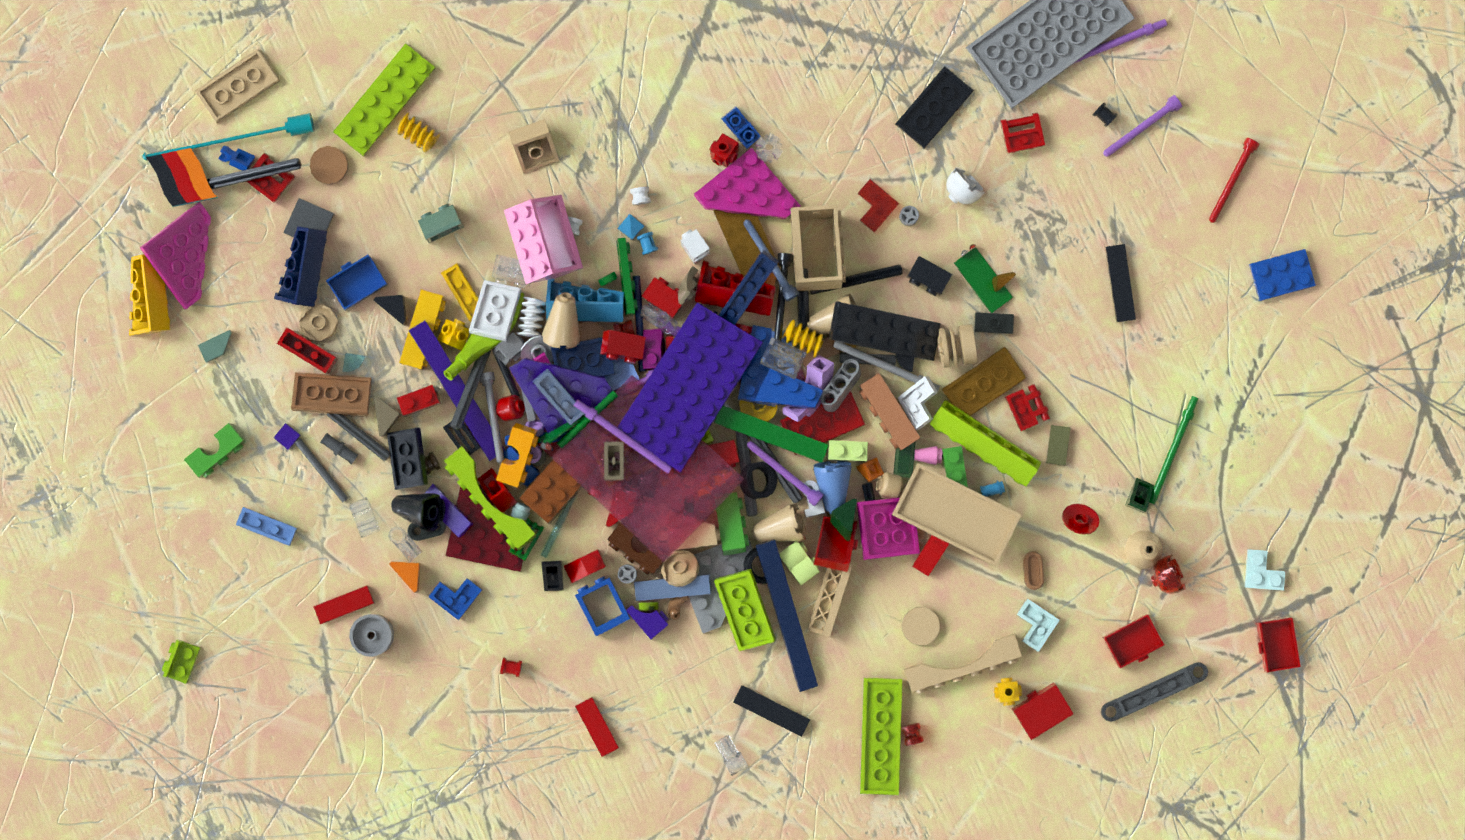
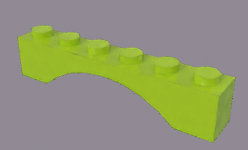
(464, 468)

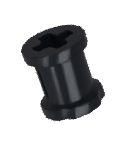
(1105, 114)

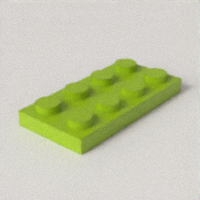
(745, 610)

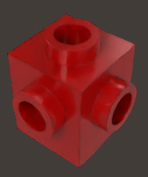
(724, 150)

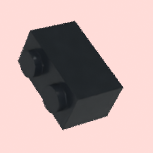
(929, 276)

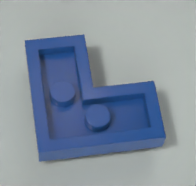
(457, 602)

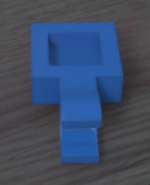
(238, 159)

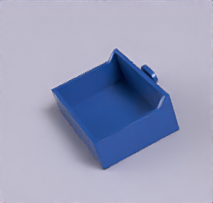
(356, 282)

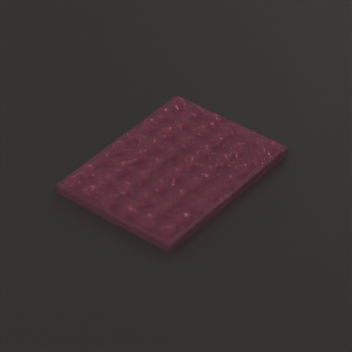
(650, 503)

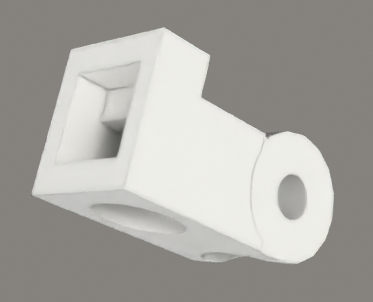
(818, 509)

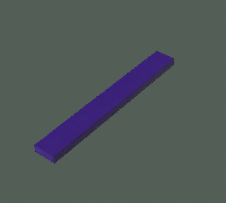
(439, 362)

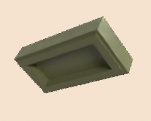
(1058, 445)

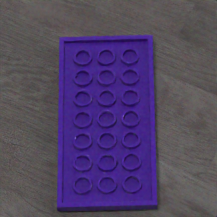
(689, 386)

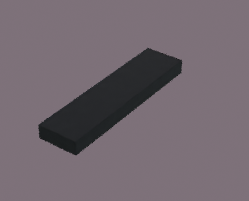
(1120, 283)
(771, 710)

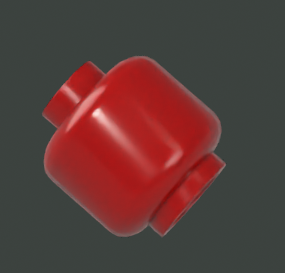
(510, 408)

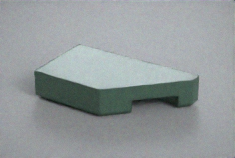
(215, 346)

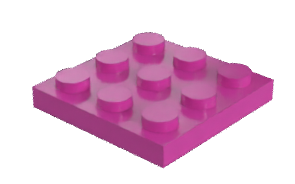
(883, 533)

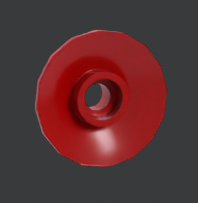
(1080, 519)

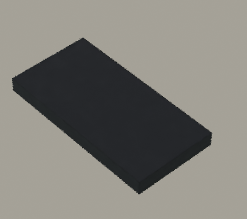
(934, 107)

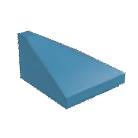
(630, 227)

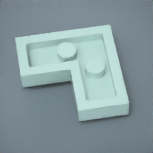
(1257, 575)
(1041, 621)

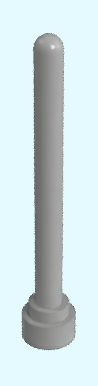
(487, 380)

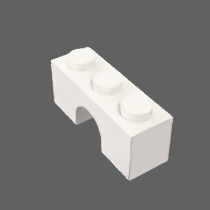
(694, 245)

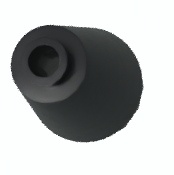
(420, 509)

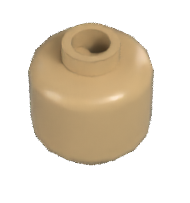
(890, 485)

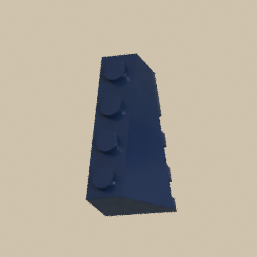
(303, 267)

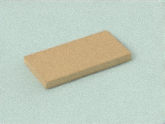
(237, 85)

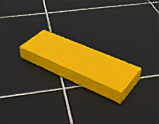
(461, 289)

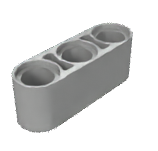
(841, 376)

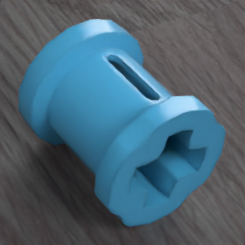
(647, 243)

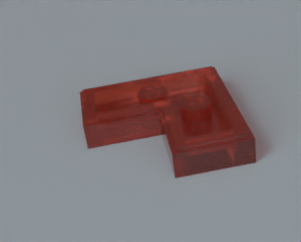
(881, 205)

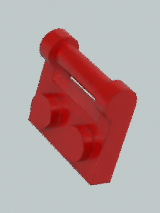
(1022, 139)
(269, 186)

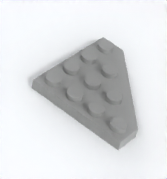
(709, 607)

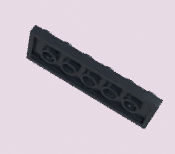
(884, 331)

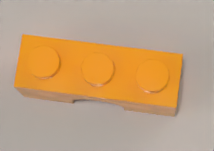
(513, 471)

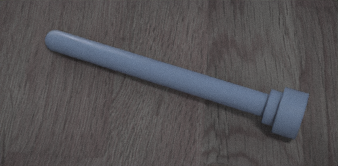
(789, 291)

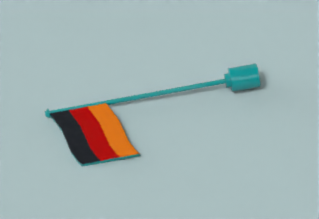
(183, 175)

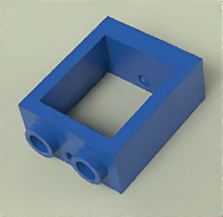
(610, 624)

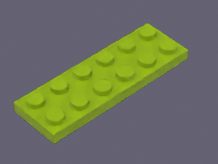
(384, 99)
(881, 736)

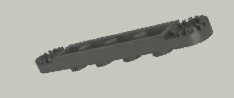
(1154, 691)

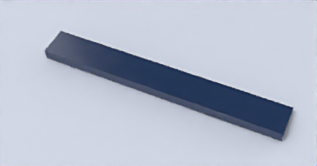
(786, 615)

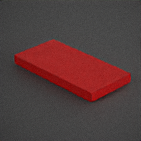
(827, 425)

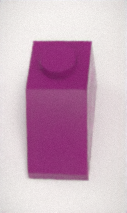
(654, 348)

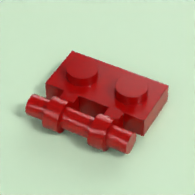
(1021, 409)

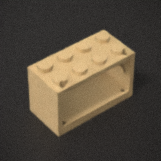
(812, 213)

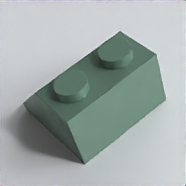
(440, 223)

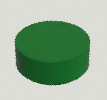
(607, 279)

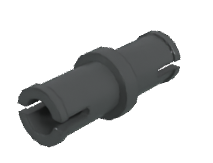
(339, 448)

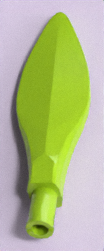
(476, 347)

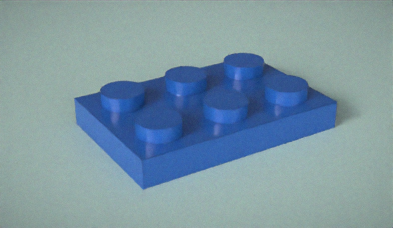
(1282, 275)

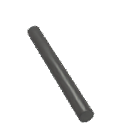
(321, 470)

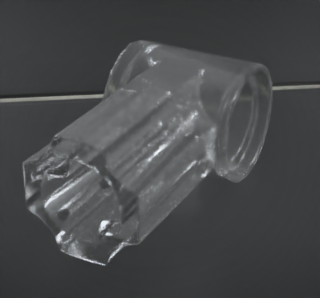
(659, 318)
(406, 544)
(732, 758)

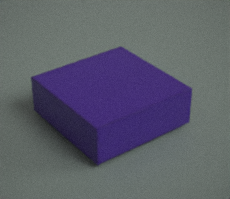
(287, 436)

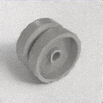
(360, 635)

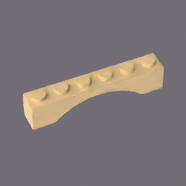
(1001, 651)

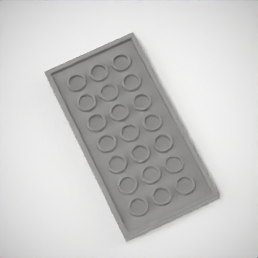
(1043, 42)

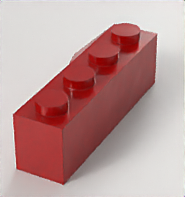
(717, 287)

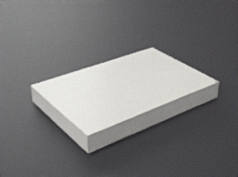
(495, 310)

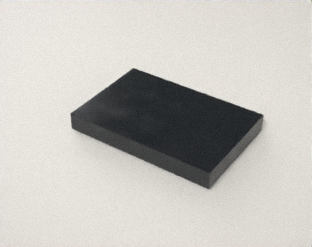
(407, 458)

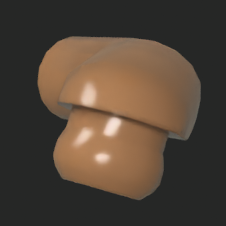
(674, 607)

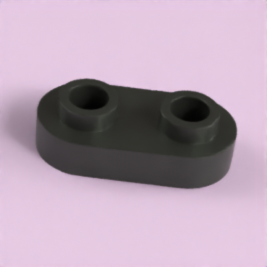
(425, 534)

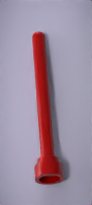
(1249, 147)

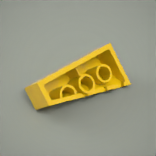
(148, 299)

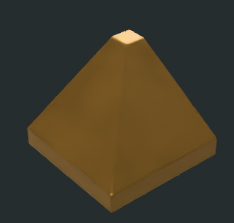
(1002, 279)

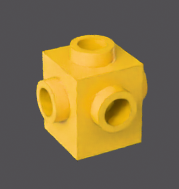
(454, 334)
(999, 691)

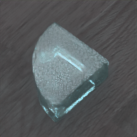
(352, 362)

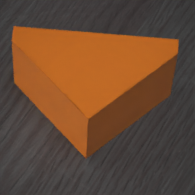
(408, 572)

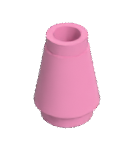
(929, 455)

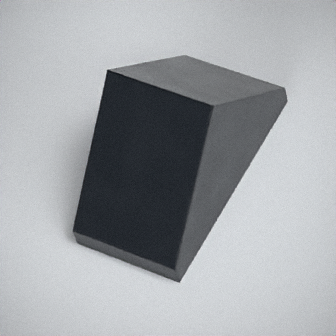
(394, 306)
(552, 575)

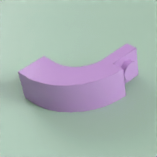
(819, 375)

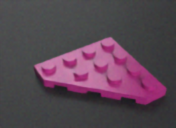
(747, 188)
(180, 254)

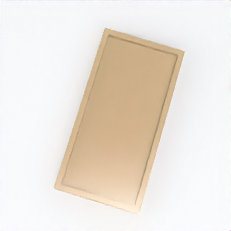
(956, 514)

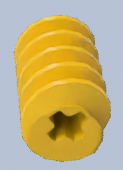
(417, 133)
(803, 338)

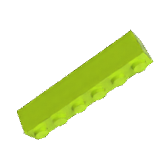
(985, 443)

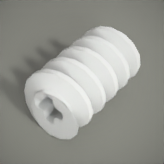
(531, 317)

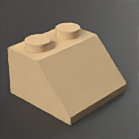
(533, 146)

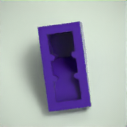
(650, 623)

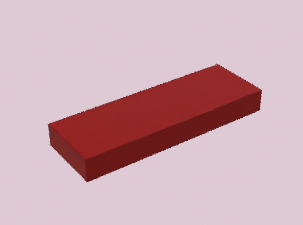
(343, 604)
(596, 726)

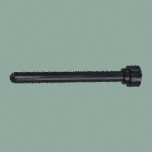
(785, 260)

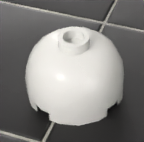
(963, 188)

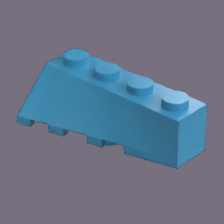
(591, 304)

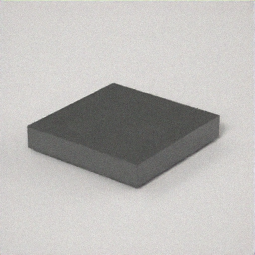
(308, 215)

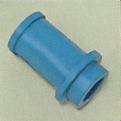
(993, 489)

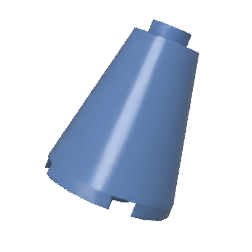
(833, 482)

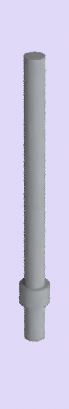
(879, 363)

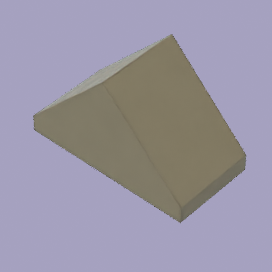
(385, 416)
(609, 450)

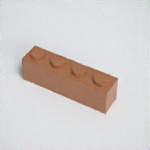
(889, 412)

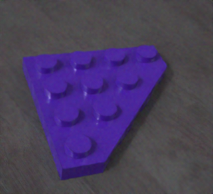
(580, 386)

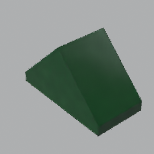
(1140, 495)
(843, 518)

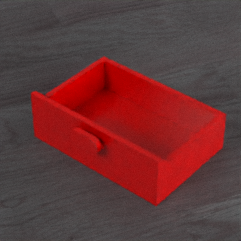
(832, 548)
(1133, 641)
(1278, 644)
(1042, 710)

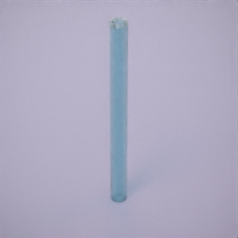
(557, 527)

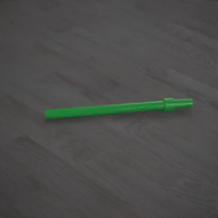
(1187, 416)

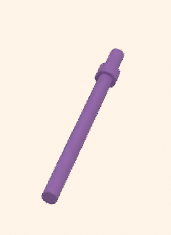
(1147, 29)
(591, 414)

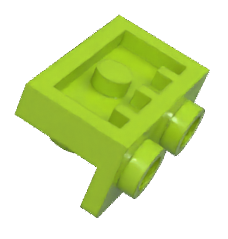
(181, 661)

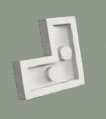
(914, 400)

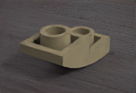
(686, 289)

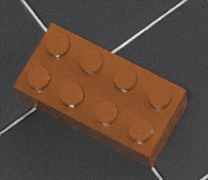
(550, 492)

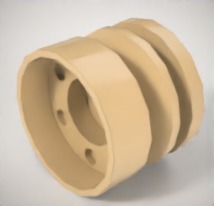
(957, 346)

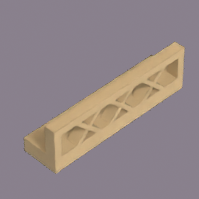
(835, 604)

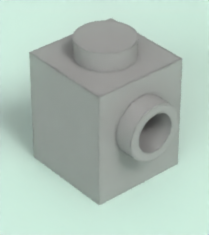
(510, 349)

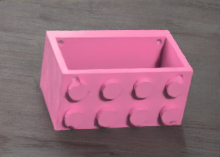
(543, 239)

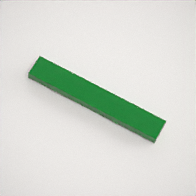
(771, 434)

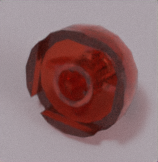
(1168, 575)

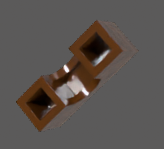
(622, 539)

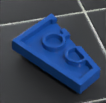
(788, 391)

